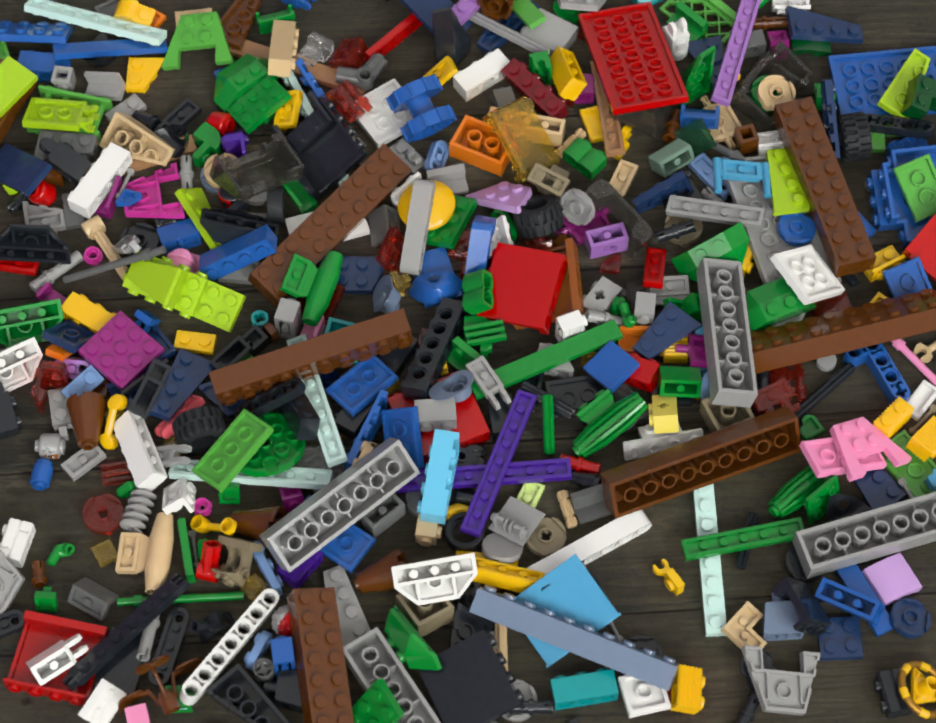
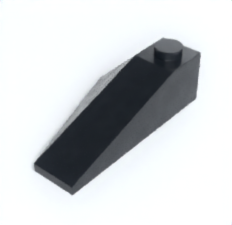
(449, 36)

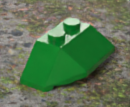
(239, 79)
(726, 245)
(773, 304)
(29, 321)
(408, 643)

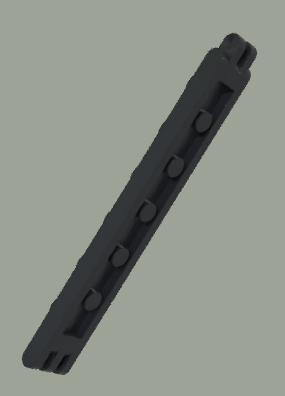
(126, 631)

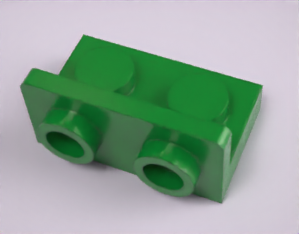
(461, 354)

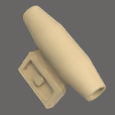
(147, 553)

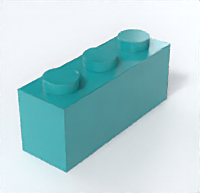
(584, 689)

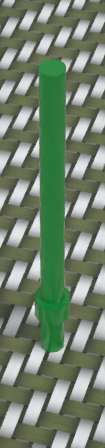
(185, 598)

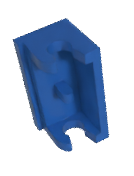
(710, 117)
(179, 235)

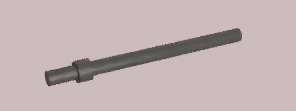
(146, 255)

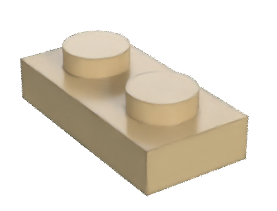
(624, 176)

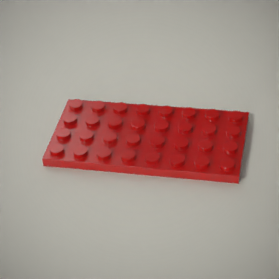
(632, 58)

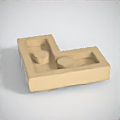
(740, 626)

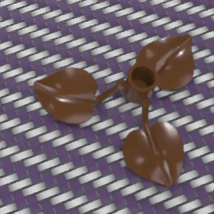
(167, 699)

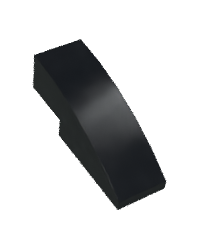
(242, 348)
(149, 388)

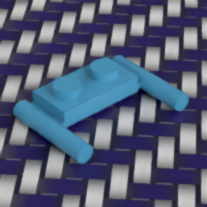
(741, 171)

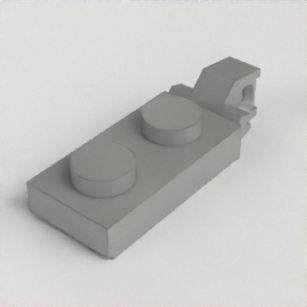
(127, 245)
(59, 413)

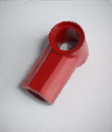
(209, 559)

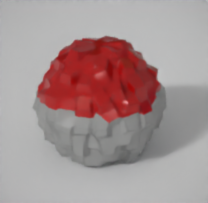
(281, 621)

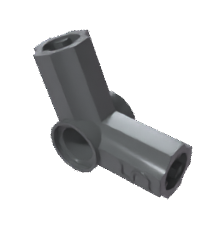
(356, 76)

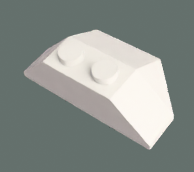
(19, 363)
(435, 578)

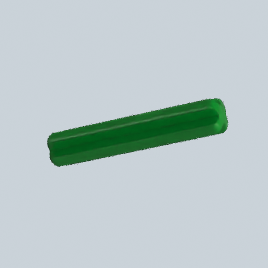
(548, 424)

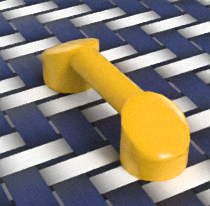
(115, 403)
(203, 525)

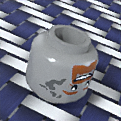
(50, 446)

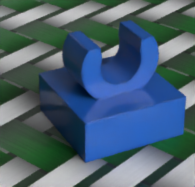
(147, 318)

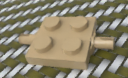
(727, 123)

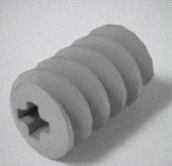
(136, 509)

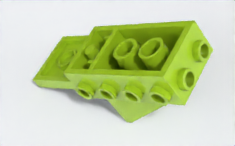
(184, 291)

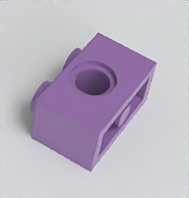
(606, 240)

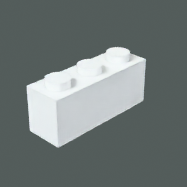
(480, 75)

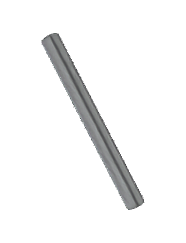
(508, 33)

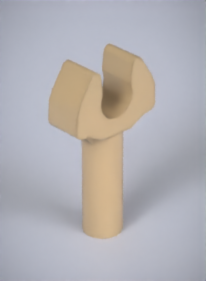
(925, 349)

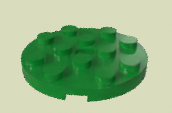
(280, 454)

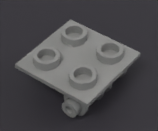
(516, 521)

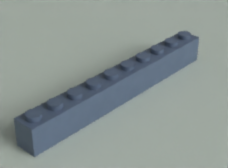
(575, 638)

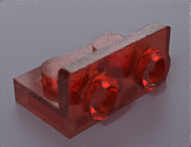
(349, 53)

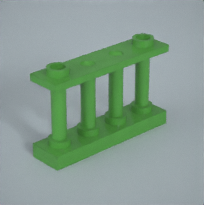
(54, 93)

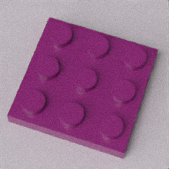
(121, 350)

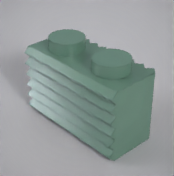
(671, 158)

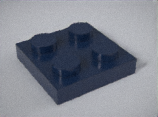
(68, 335)
(841, 640)

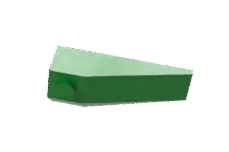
(699, 75)

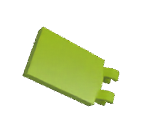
(14, 83)
(60, 115)

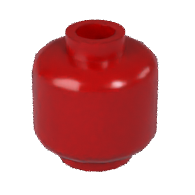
(222, 122)
(44, 194)

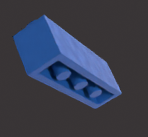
(238, 253)

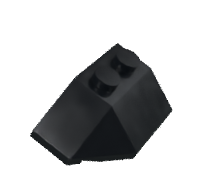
(228, 224)
(33, 244)

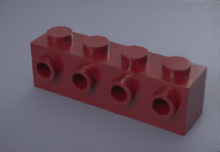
(530, 86)

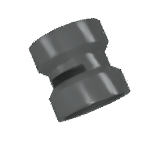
(263, 666)

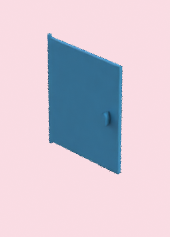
(569, 593)

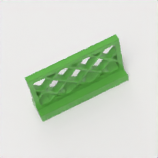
(715, 7)

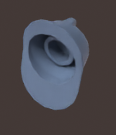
(386, 296)
(455, 386)

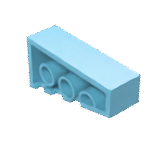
(439, 476)

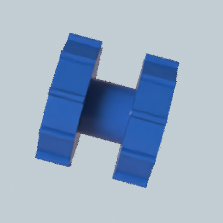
(417, 99)

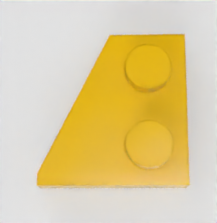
(141, 73)

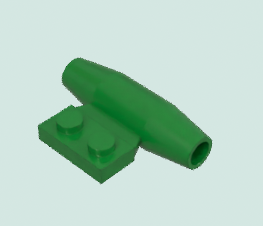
(315, 284)

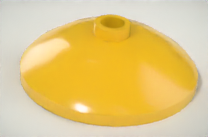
(442, 209)

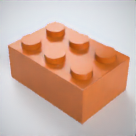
(479, 146)

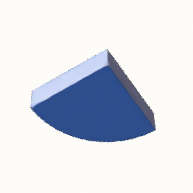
(128, 198)

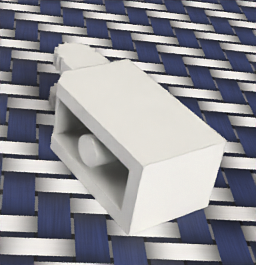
(677, 38)
(56, 659)

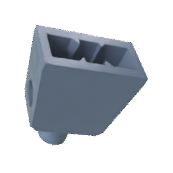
(779, 620)

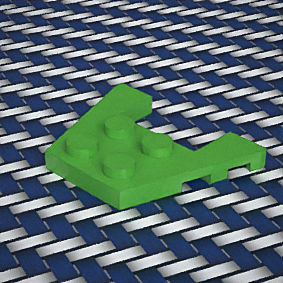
(197, 33)

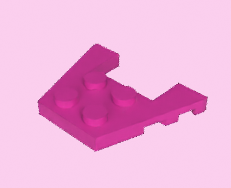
(151, 203)

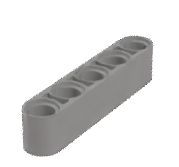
(417, 227)

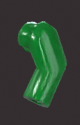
(627, 318)
(60, 551)

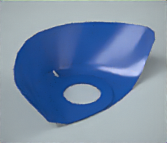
(425, 291)

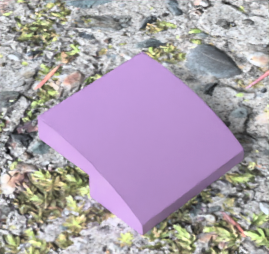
(892, 579)

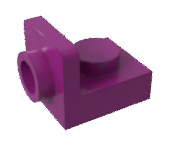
(776, 36)
(47, 293)
(291, 498)

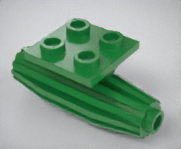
(606, 420)
(804, 491)

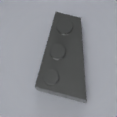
(81, 143)

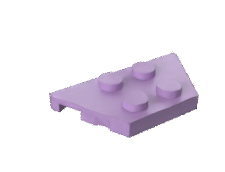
(503, 196)

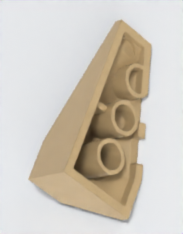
(137, 139)

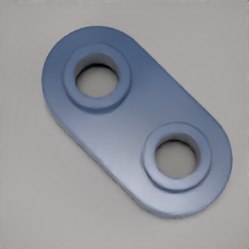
(437, 155)
(260, 647)

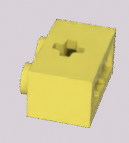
(663, 414)

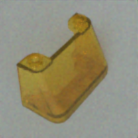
(522, 137)

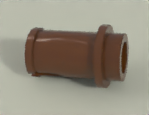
(38, 574)

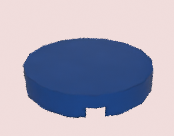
(796, 229)

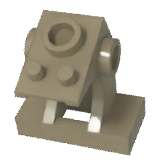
(549, 181)
(231, 572)

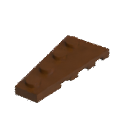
(238, 21)

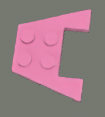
(860, 439)

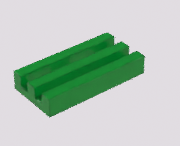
(485, 329)

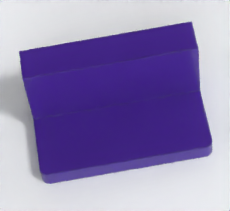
(235, 144)

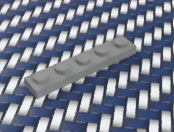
(715, 211)

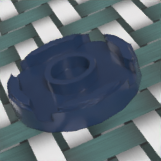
(909, 618)

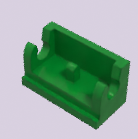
(265, 22)
(541, 65)

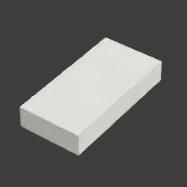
(922, 399)

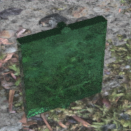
(697, 136)

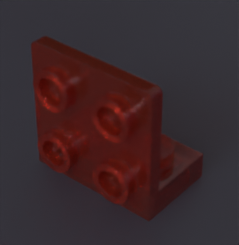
(49, 374)

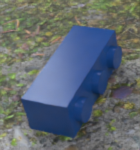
(850, 601)

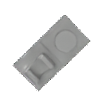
(408, 156)

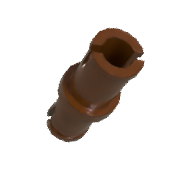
(671, 126)

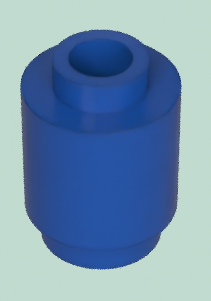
(41, 474)

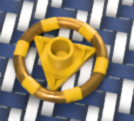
(922, 689)

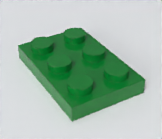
(259, 104)
(449, 233)
(377, 705)

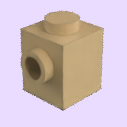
(427, 532)

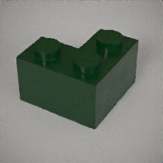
(920, 97)

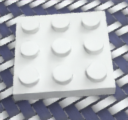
(382, 123)
(807, 274)

